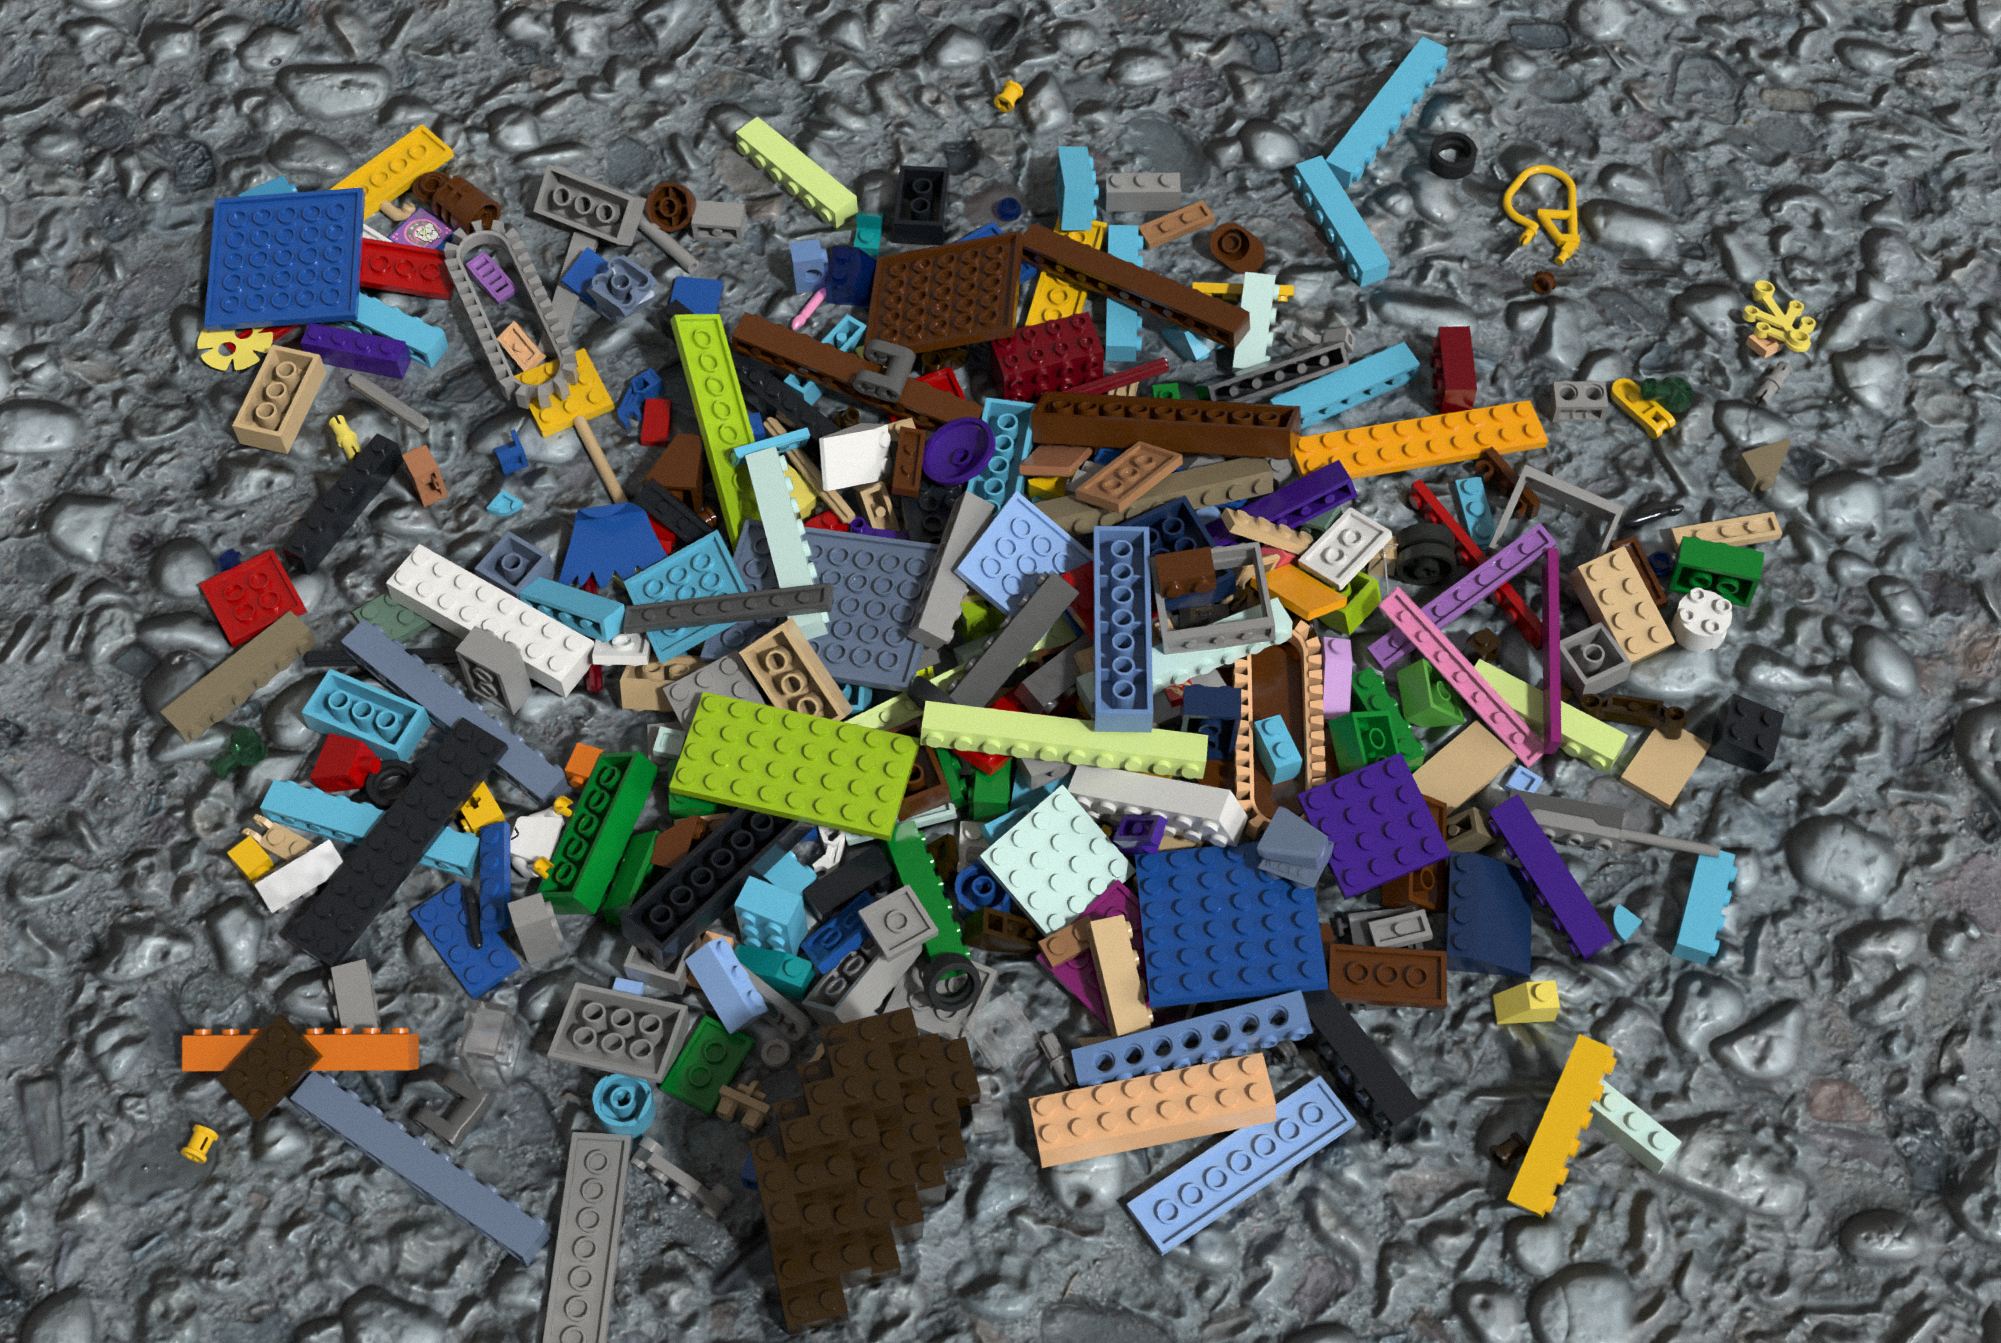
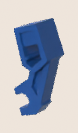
(635, 396)

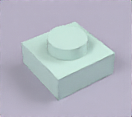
(669, 743)

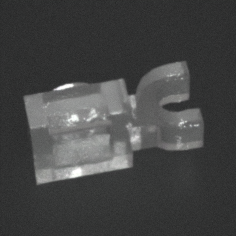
(987, 1114)

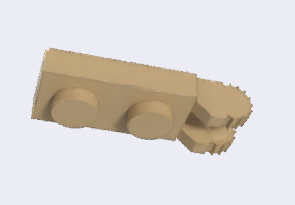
(278, 839)

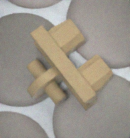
(747, 1100)

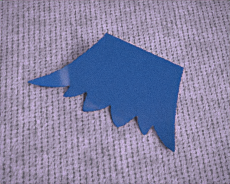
(610, 540)

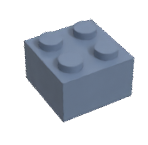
(514, 565)

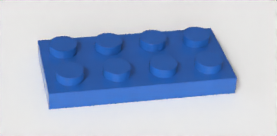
(447, 928)

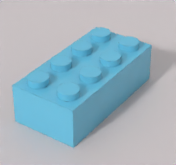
(366, 713)

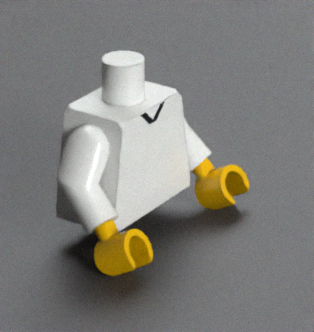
(537, 838)

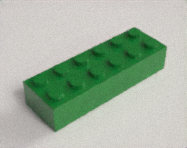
(598, 832)

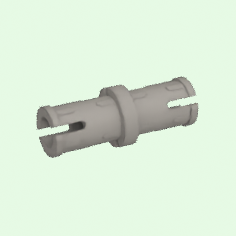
(1772, 384)

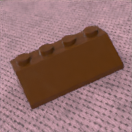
(1425, 886)

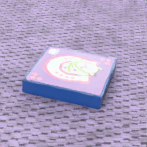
(424, 231)

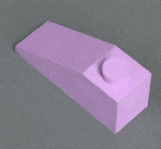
(1336, 677)

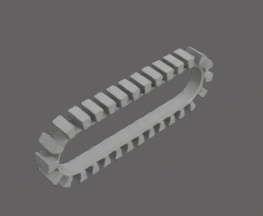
(542, 305)

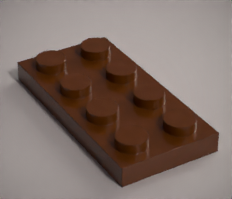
(1388, 976)

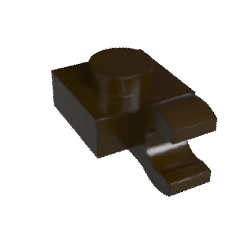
(945, 855)

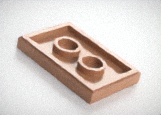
(1055, 460)

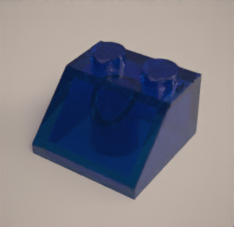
(850, 276)

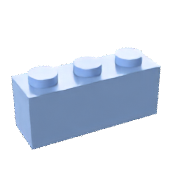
(726, 985)

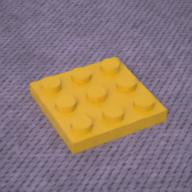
(586, 398)

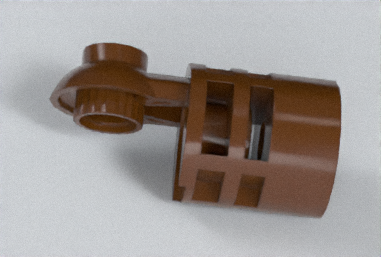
(456, 200)

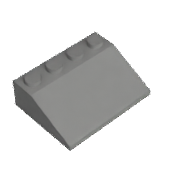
(620, 1032)

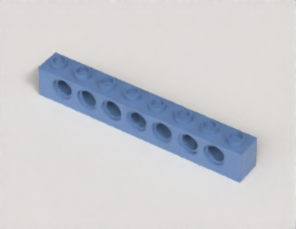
(1204, 1028)

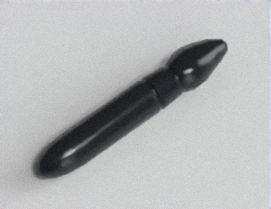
(1670, 510)
(473, 917)

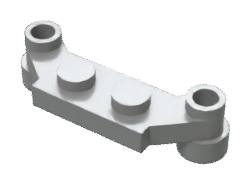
(649, 1156)

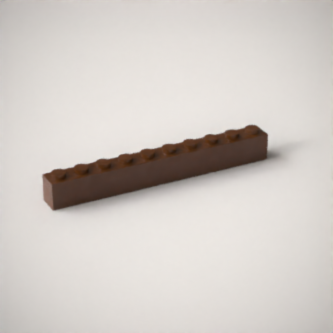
(1135, 286)
(837, 371)

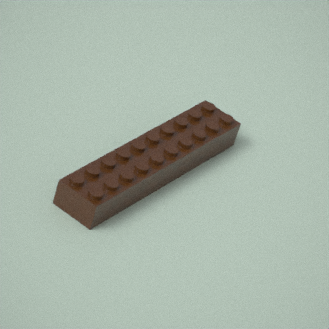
(1168, 424)

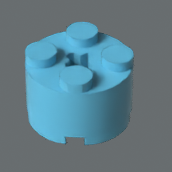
(614, 1113)

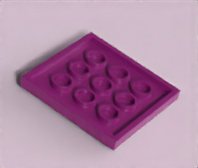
(1079, 973)

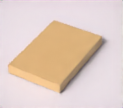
(1664, 766)

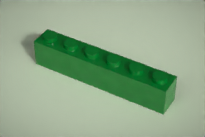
(915, 867)

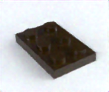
(270, 1067)

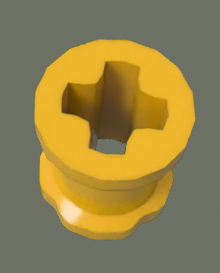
(1008, 96)
(199, 1144)

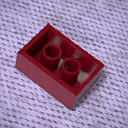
(1453, 370)

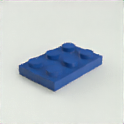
(838, 936)

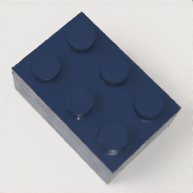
(1212, 713)

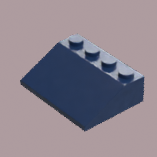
(1176, 529)
(1487, 916)

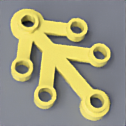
(1795, 339)

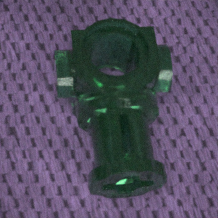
(1671, 392)
(244, 749)

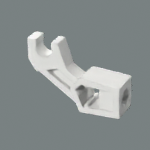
(834, 850)

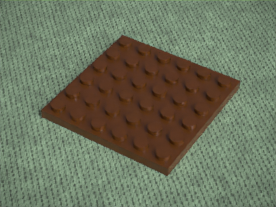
(947, 294)

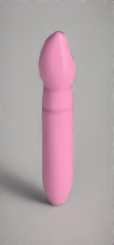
(810, 307)

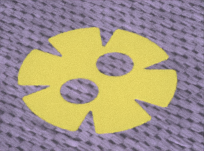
(243, 355)

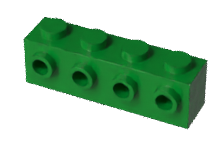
(1370, 694)

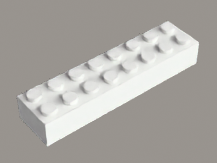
(462, 600)

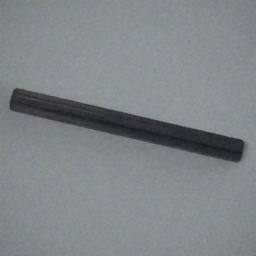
(338, 657)

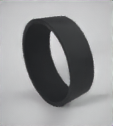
(924, 690)

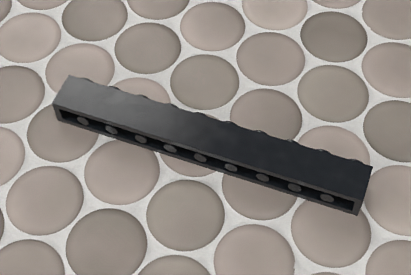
(765, 390)

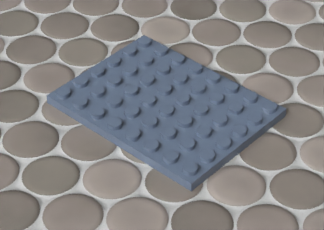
(872, 605)

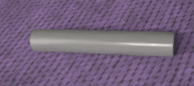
(668, 244)

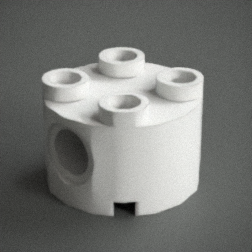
(1701, 620)

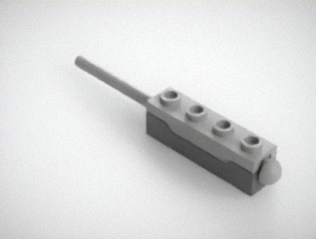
(1595, 825)

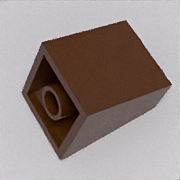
(683, 470)

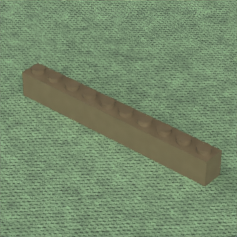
(1201, 485)

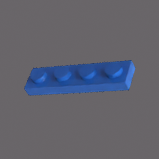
(495, 877)

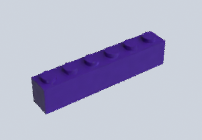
(1294, 502)
(1550, 877)

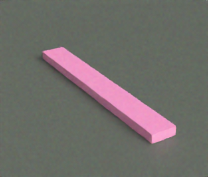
(1463, 676)

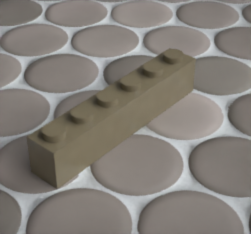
(238, 677)

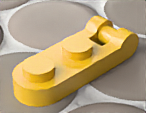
(1628, 397)

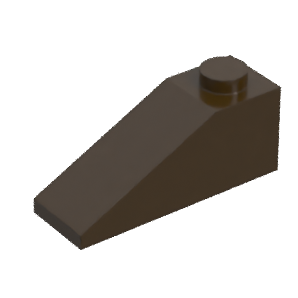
(1001, 932)

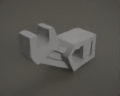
(1307, 339)

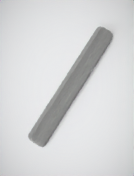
(389, 402)

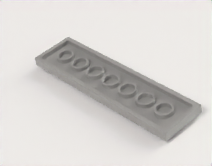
(588, 1238)

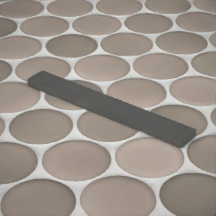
(728, 608)

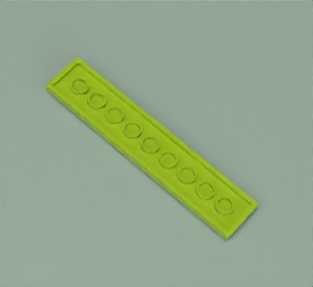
(719, 413)

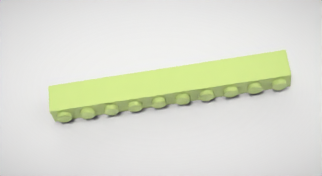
(1062, 740)

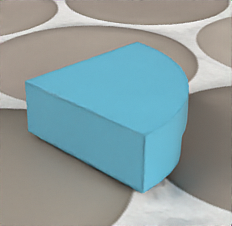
(504, 504)
(1625, 923)

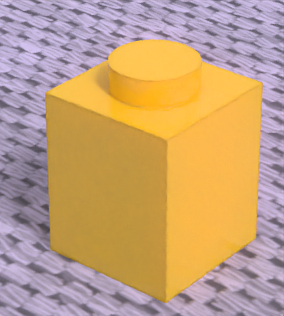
(250, 859)

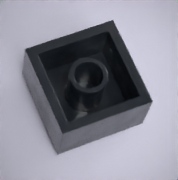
(1746, 733)

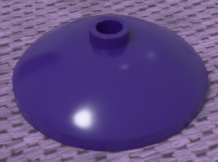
(958, 451)

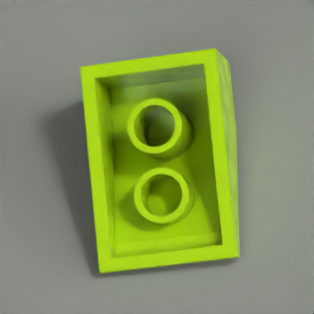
(1362, 598)

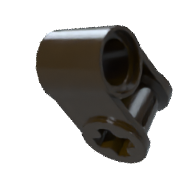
(943, 358)

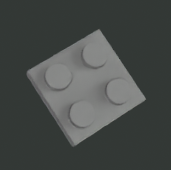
(898, 923)

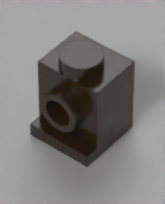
(1482, 646)

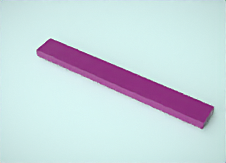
(1551, 651)

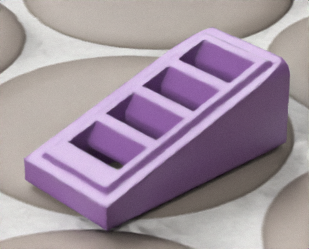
(481, 266)

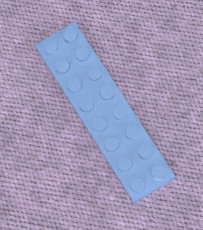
(1240, 1166)

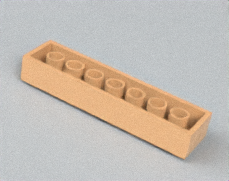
(1152, 1110)

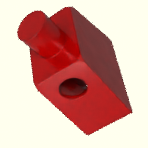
(344, 764)

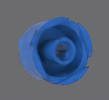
(970, 887)

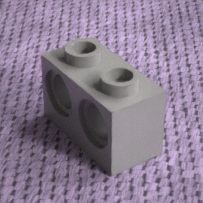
(1578, 401)

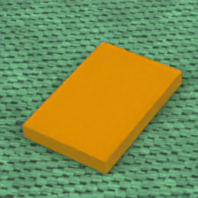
(1301, 592)

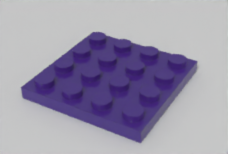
(1375, 824)

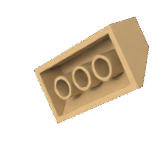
(644, 684)

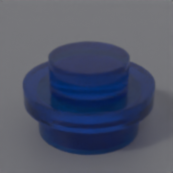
(1009, 209)
(229, 560)
(1661, 563)

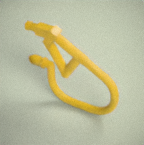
(1567, 242)

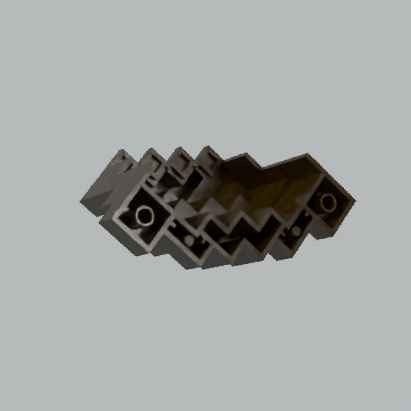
(859, 1159)

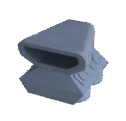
(622, 289)
(1294, 850)

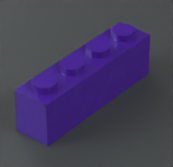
(357, 350)

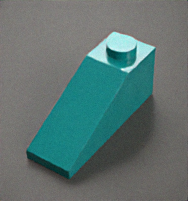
(778, 969)

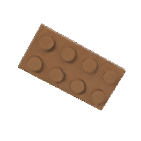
(1128, 477)

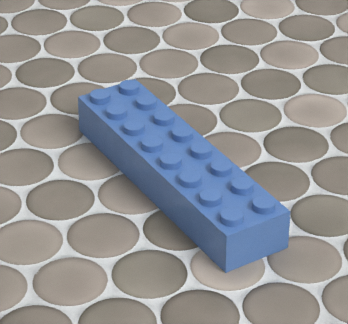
(1122, 629)

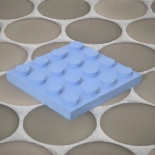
(1016, 552)

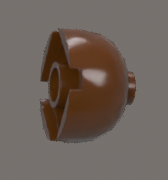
(671, 206)

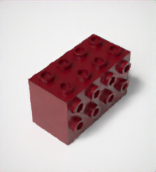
(1046, 358)

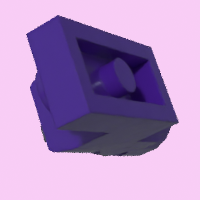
(1139, 834)

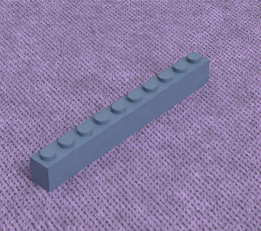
(447, 705)
(421, 1168)

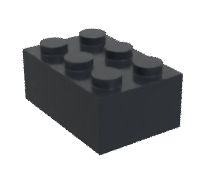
(921, 205)

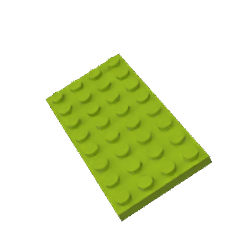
(795, 766)

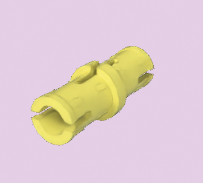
(345, 437)

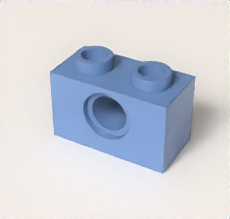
(808, 265)

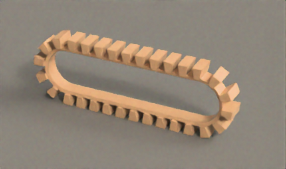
(1312, 724)

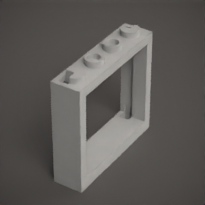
(1568, 495)
(1222, 634)

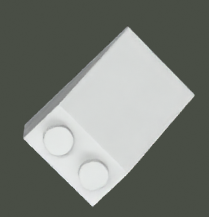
(855, 456)

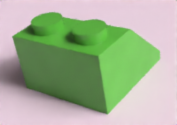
(1428, 697)

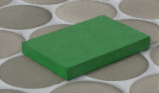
(706, 1064)

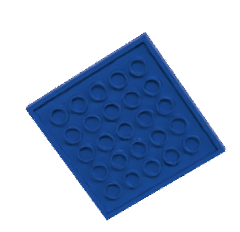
(285, 259)
(1225, 927)

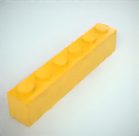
(1561, 1126)

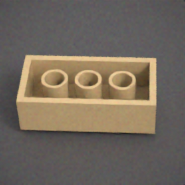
(279, 399)
(1619, 599)
(794, 673)

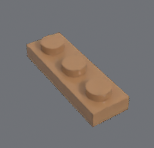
(1176, 224)

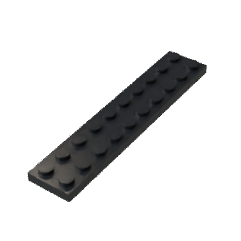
(397, 843)

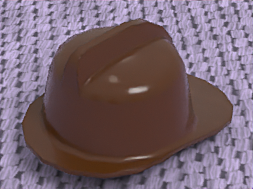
(1237, 248)

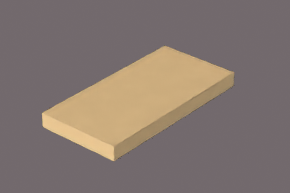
(1463, 767)

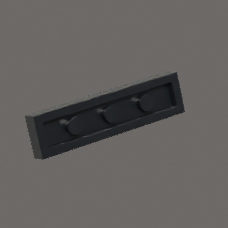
(674, 513)

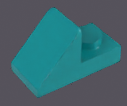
(869, 231)

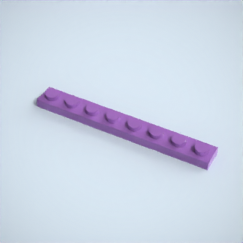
(1468, 592)

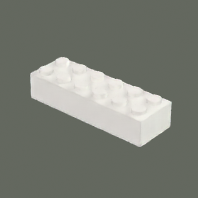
(1190, 808)

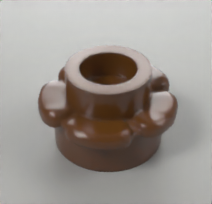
(1540, 285)

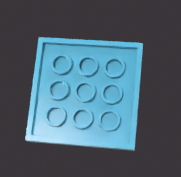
(692, 572)

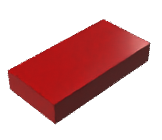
(656, 422)

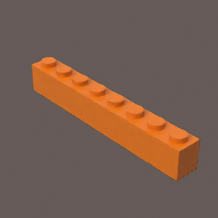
(339, 1050)

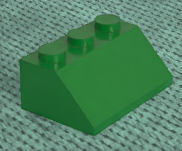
(633, 878)

